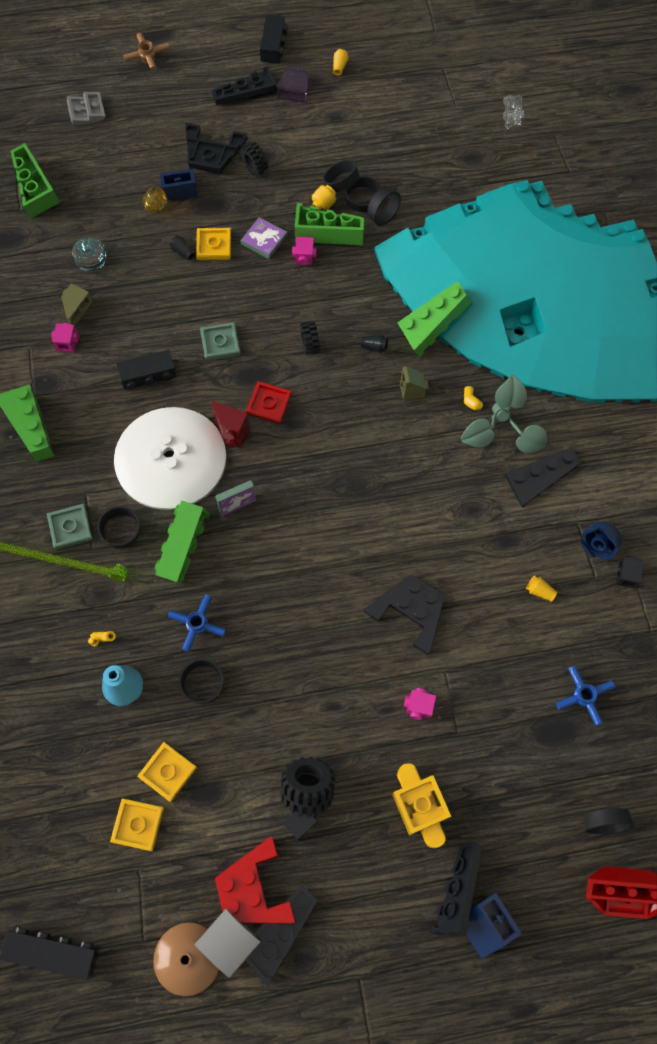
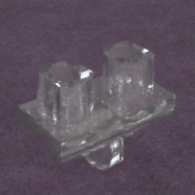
(513, 110)

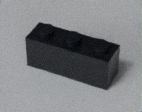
(273, 39)
(146, 370)

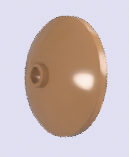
(168, 966)

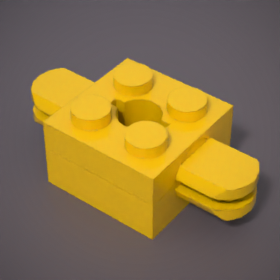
(421, 805)

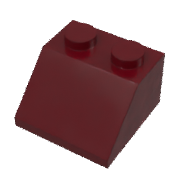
(231, 423)

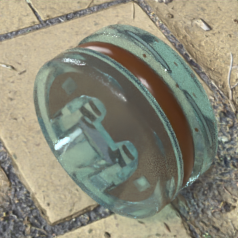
(89, 254)

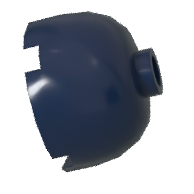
(601, 540)

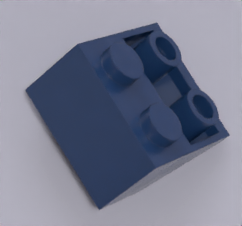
(179, 184)
(490, 925)

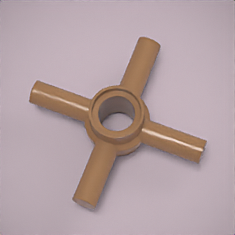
(146, 52)

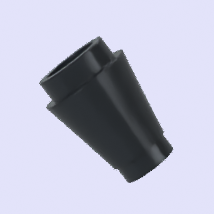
(181, 247)
(375, 343)

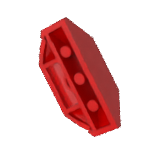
(623, 892)

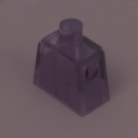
(294, 85)

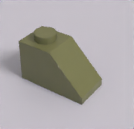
(75, 303)
(412, 384)

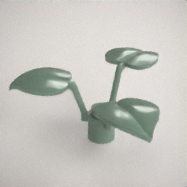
(508, 395)

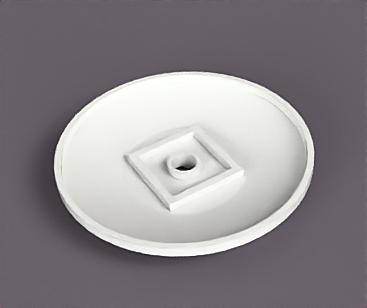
(163, 480)

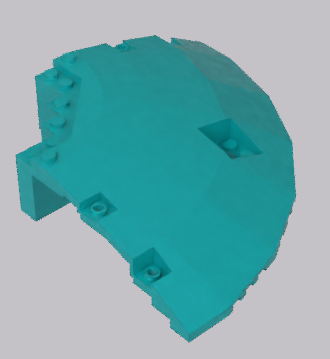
(540, 270)

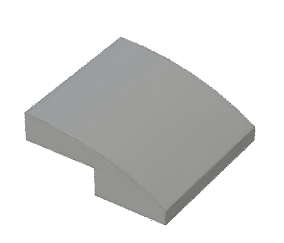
(86, 108)
(227, 943)

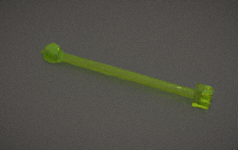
(117, 573)

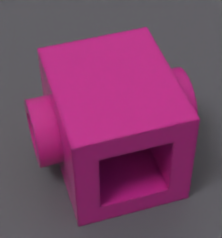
(304, 251)
(65, 337)
(419, 704)

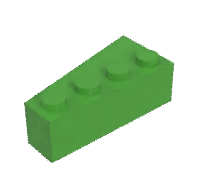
(34, 186)
(328, 226)
(433, 317)
(25, 416)
(181, 541)

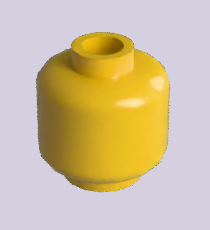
(324, 198)

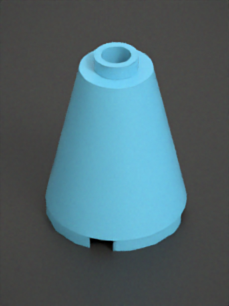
(122, 684)

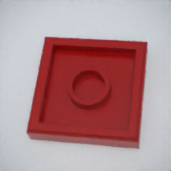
(269, 402)

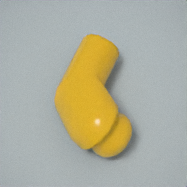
(471, 401)
(97, 637)

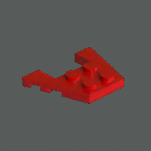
(243, 892)

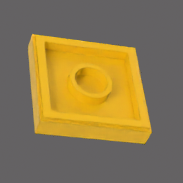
(213, 244)
(167, 772)
(137, 825)

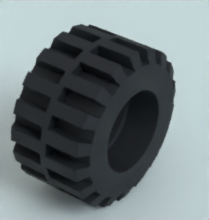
(307, 786)

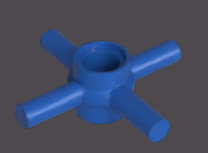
(193, 631)
(591, 690)

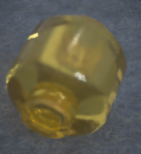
(154, 200)

